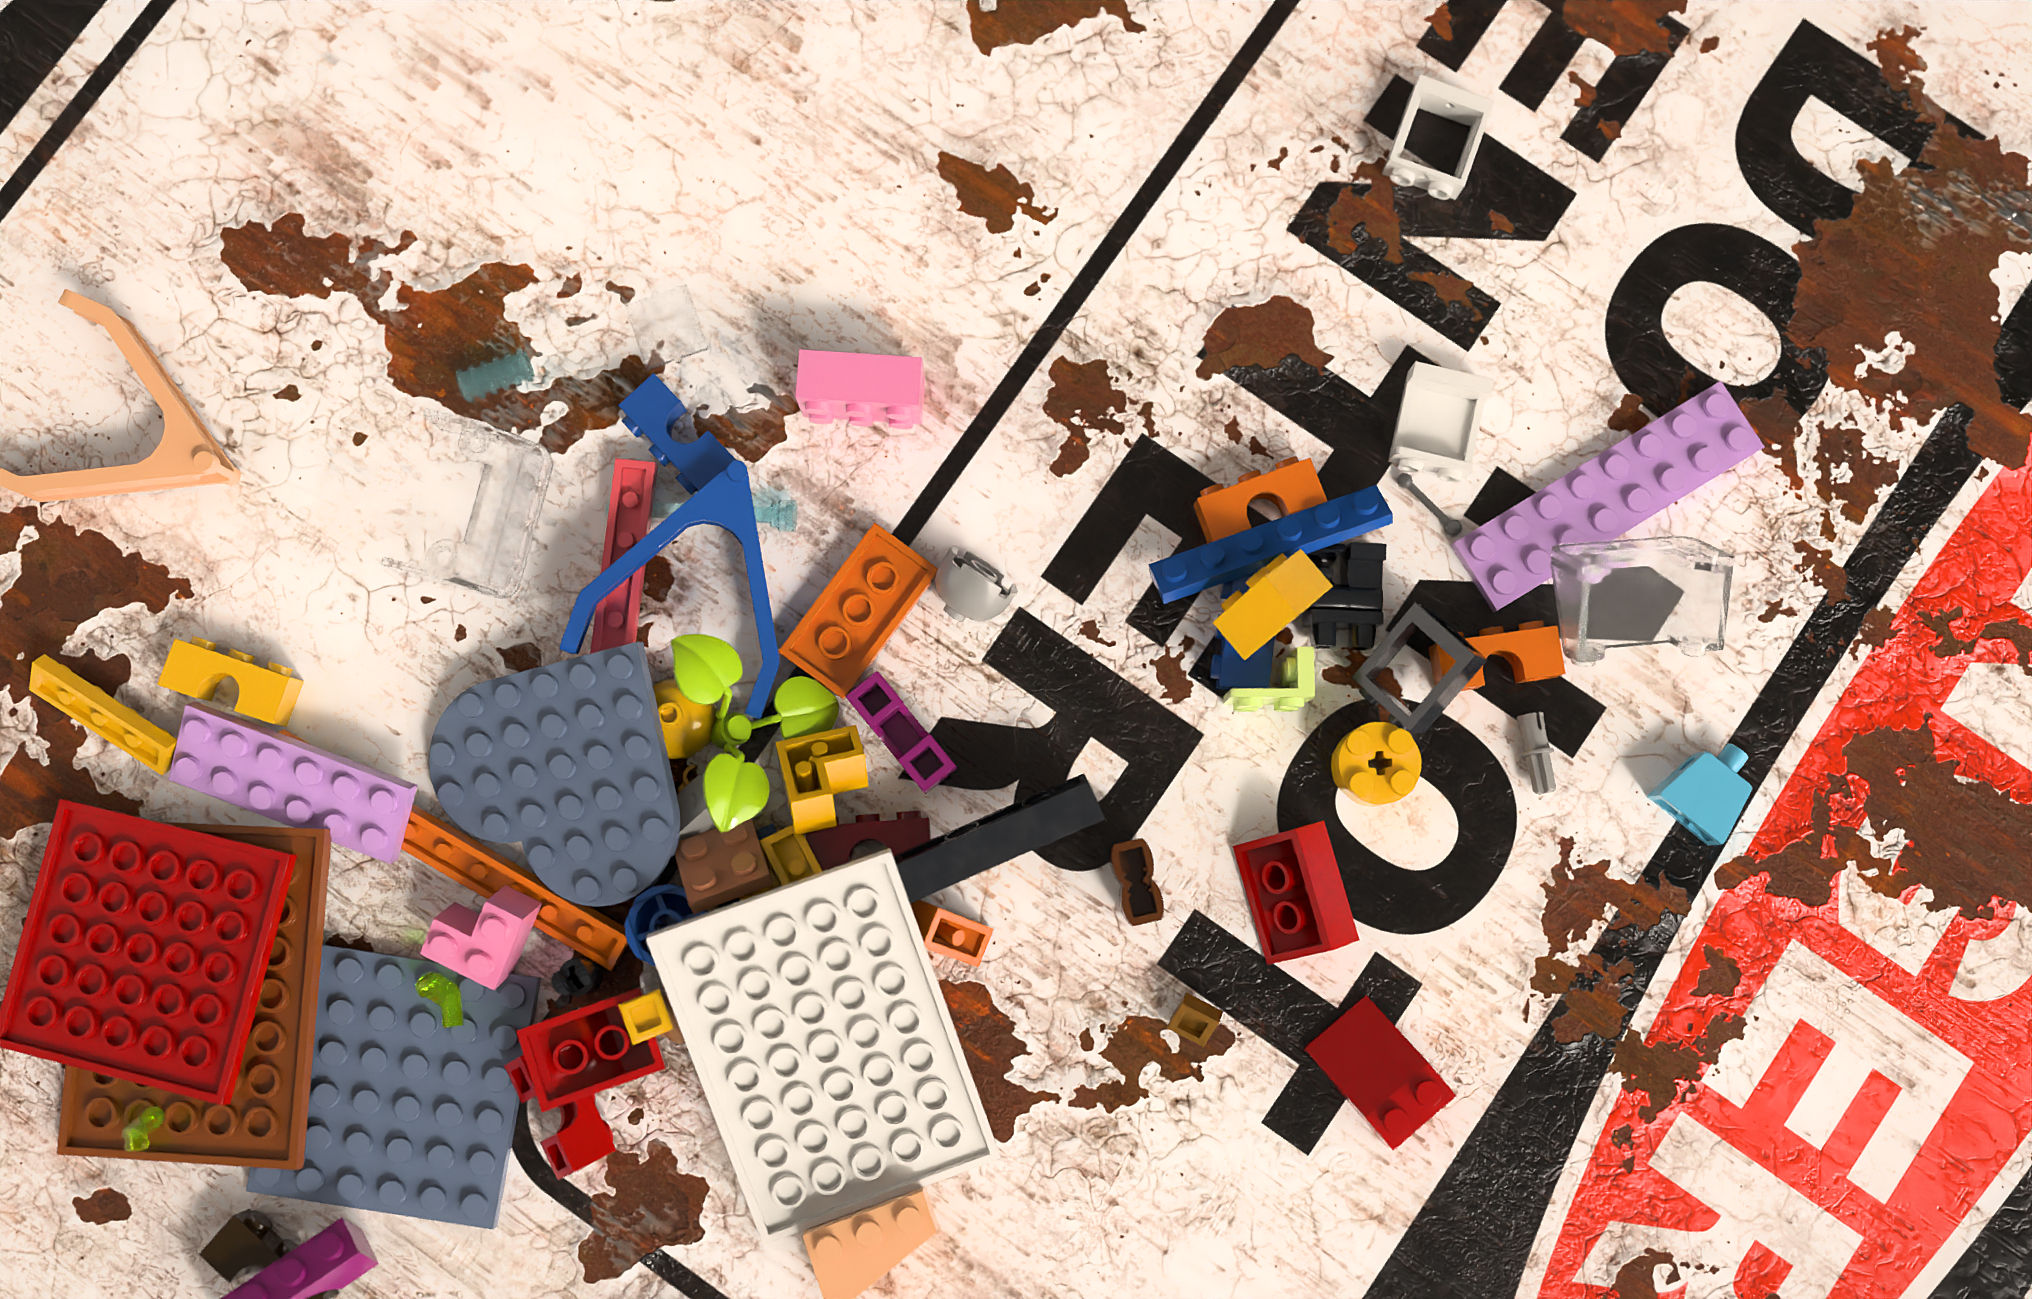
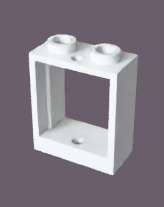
(1451, 104)

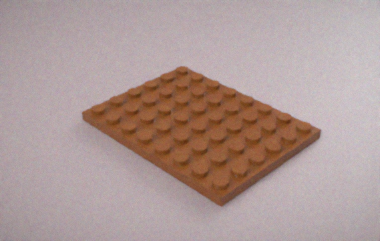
(272, 1091)

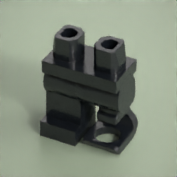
(1354, 602)

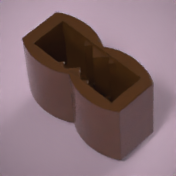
(1138, 894)

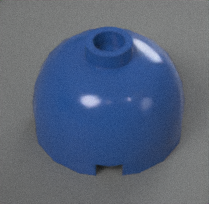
(653, 911)

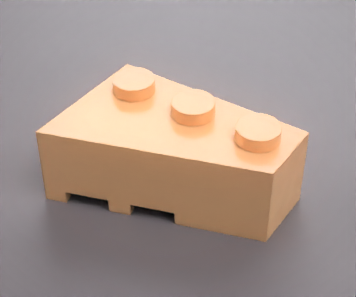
(868, 1243)

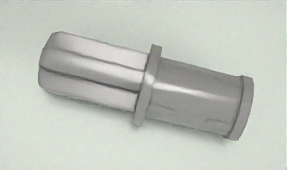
(1537, 752)

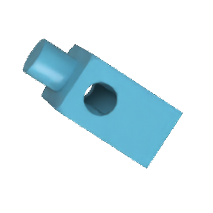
(1706, 793)

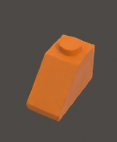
(951, 933)

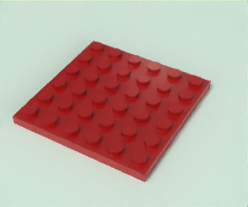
(144, 951)

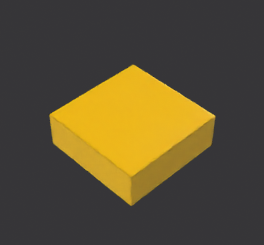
(646, 1016)

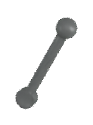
(1452, 527)

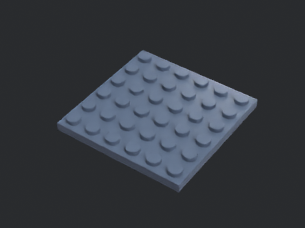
(400, 1106)

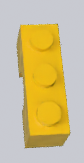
(263, 692)

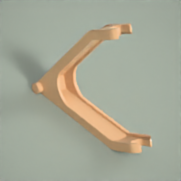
(187, 448)

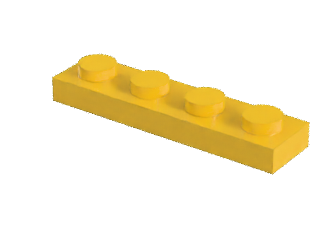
(102, 714)

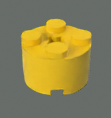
(1392, 747)

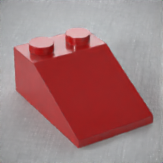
(586, 1053)
(1379, 1073)

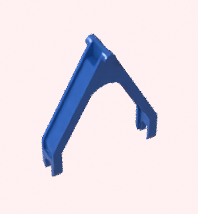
(722, 503)

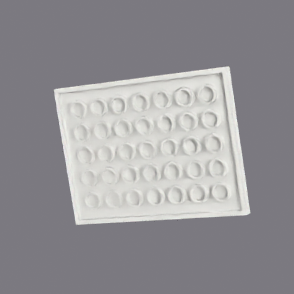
(824, 1046)

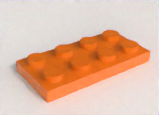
(859, 611)

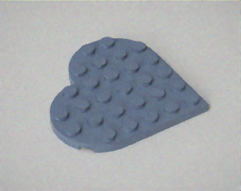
(569, 769)

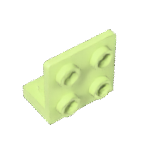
(1295, 674)

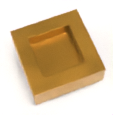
(1195, 1019)

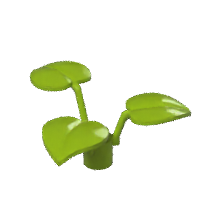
(703, 672)

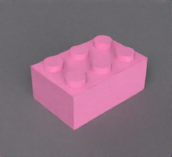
(860, 388)

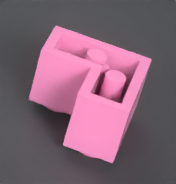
(484, 943)

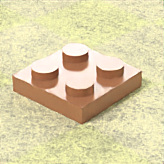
(722, 866)

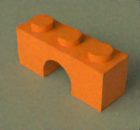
(1290, 487)
(1531, 651)

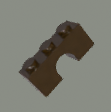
(248, 1243)

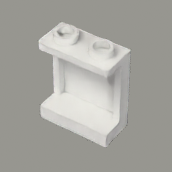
(1439, 421)

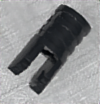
(587, 971)

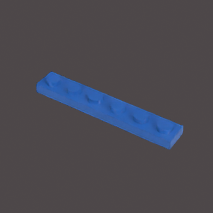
(1260, 545)

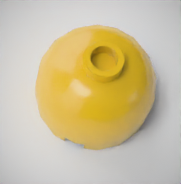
(683, 723)

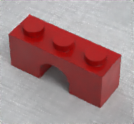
(581, 1134)

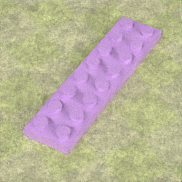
(1608, 494)

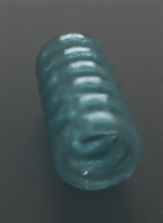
(494, 375)

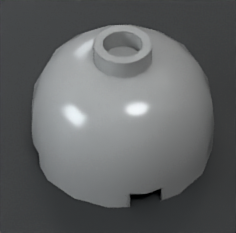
(971, 587)

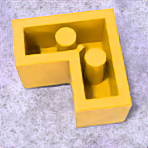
(1274, 600)
(815, 770)

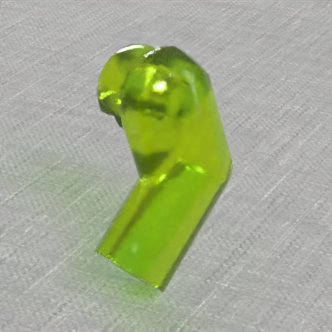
(443, 993)
(137, 1131)

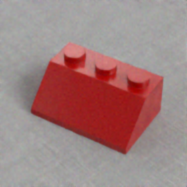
(1296, 893)

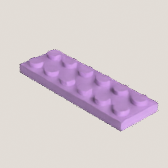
(292, 781)

